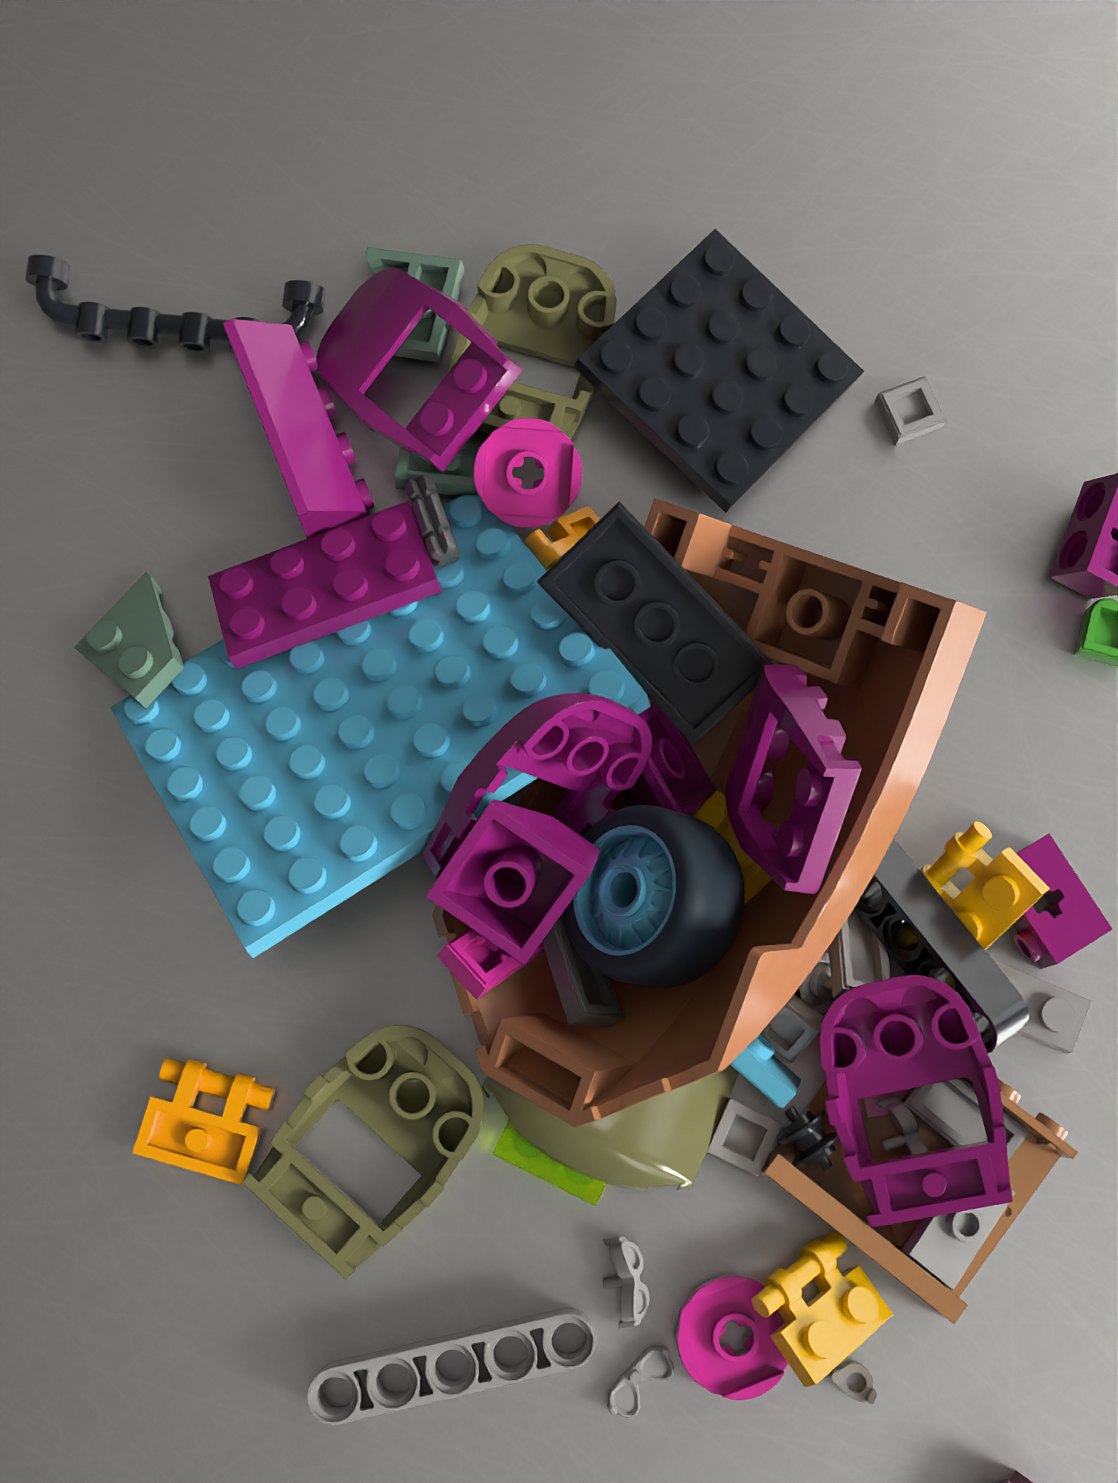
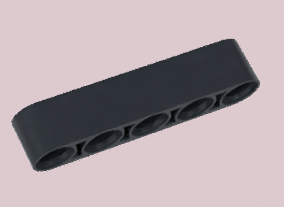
(934, 943)

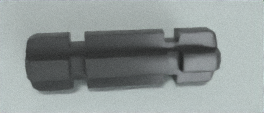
(432, 521)

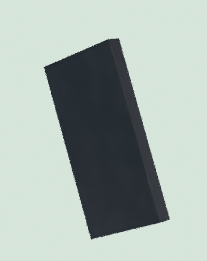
(656, 622)

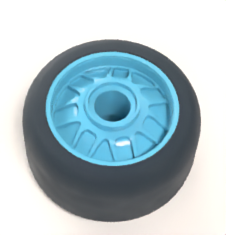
(657, 898)

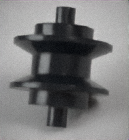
(808, 1138)

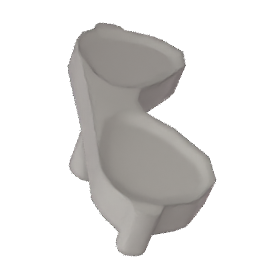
(624, 1393)

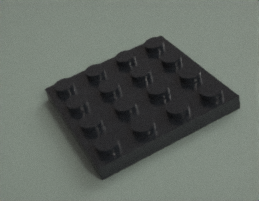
(718, 369)

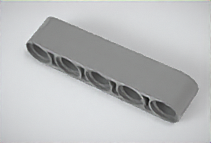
(427, 1382)

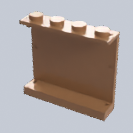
(845, 1205)

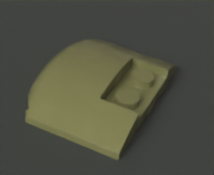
(633, 1148)

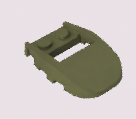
(549, 309)
(409, 1096)

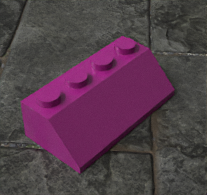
(299, 425)

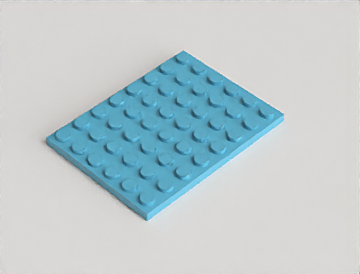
(344, 750)

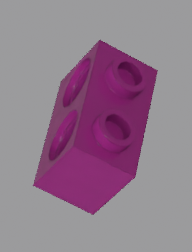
(1090, 544)

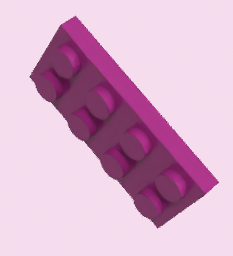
(322, 584)

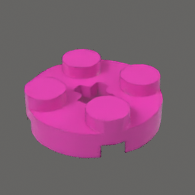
(507, 450)
(720, 1368)

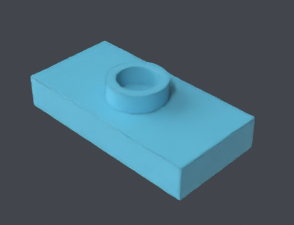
(767, 1071)

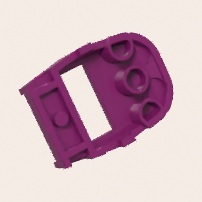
(372, 331)
(563, 739)
(823, 790)
(903, 1038)

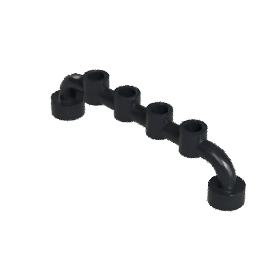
(146, 324)

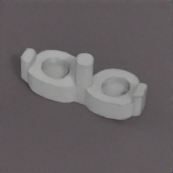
(905, 1125)
(629, 1266)
(854, 1381)

